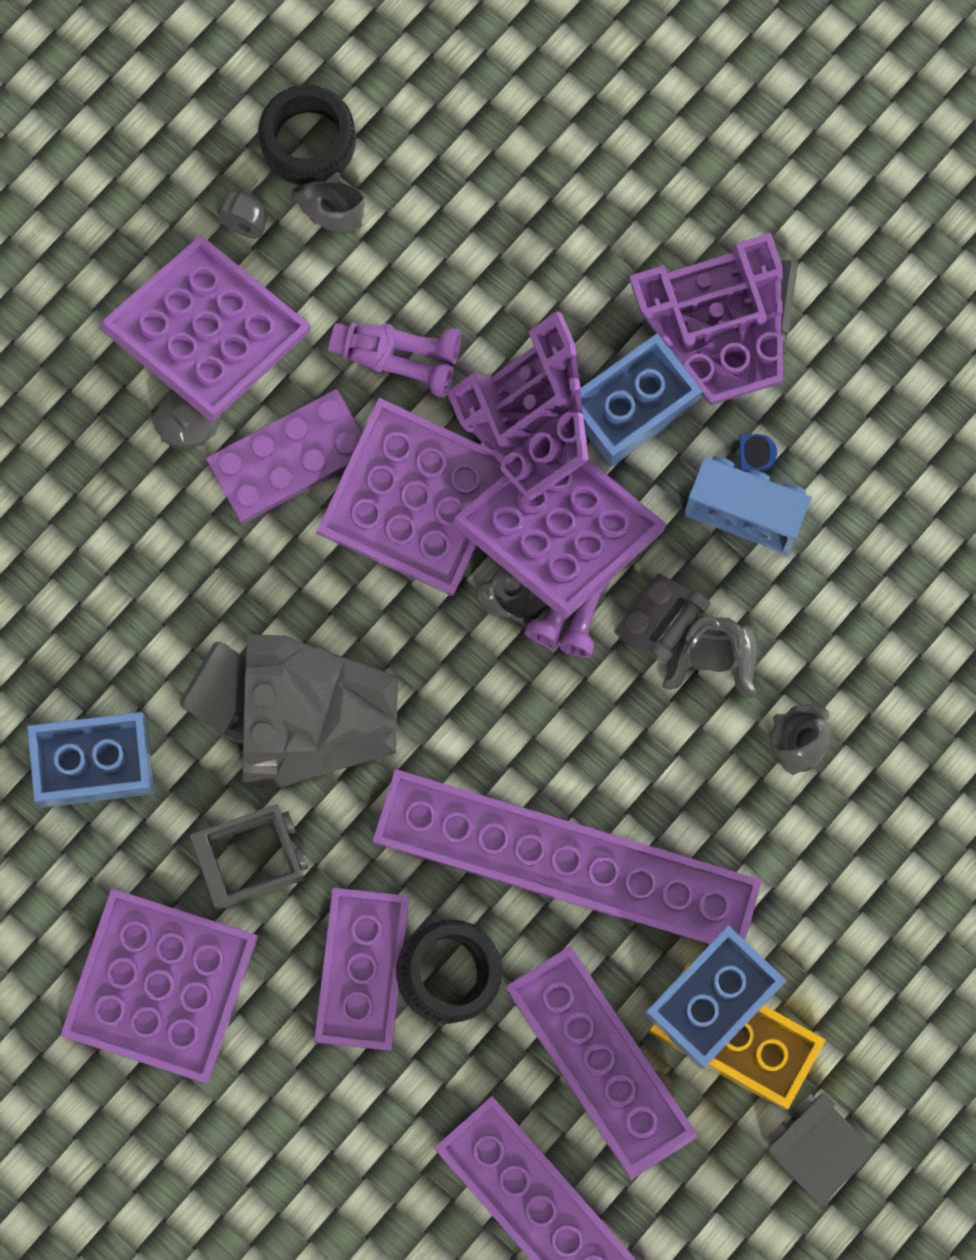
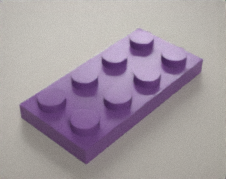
(286, 456)
(360, 969)

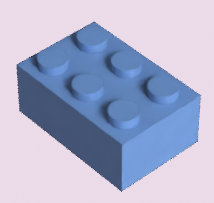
(636, 399)
(747, 504)
(91, 760)
(715, 997)

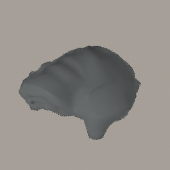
(331, 203)
(182, 424)
(508, 597)
(801, 737)

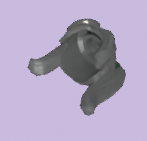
(715, 646)

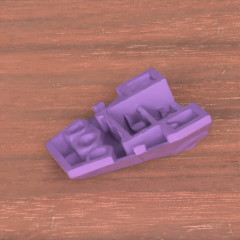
(721, 317)
(529, 411)

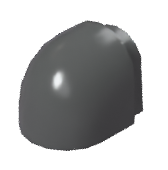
(243, 214)

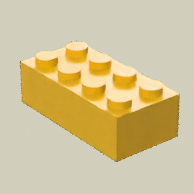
(765, 1056)

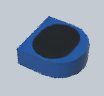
(756, 452)

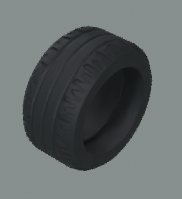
(298, 101)
(487, 965)

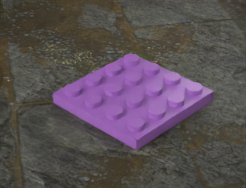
(205, 328)
(404, 495)
(565, 538)
(159, 986)

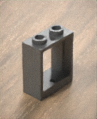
(210, 867)

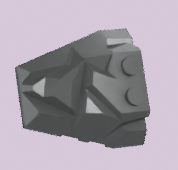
(311, 712)

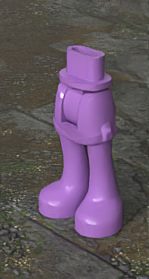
(375, 346)
(576, 640)

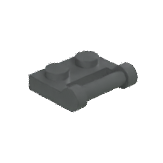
(655, 612)

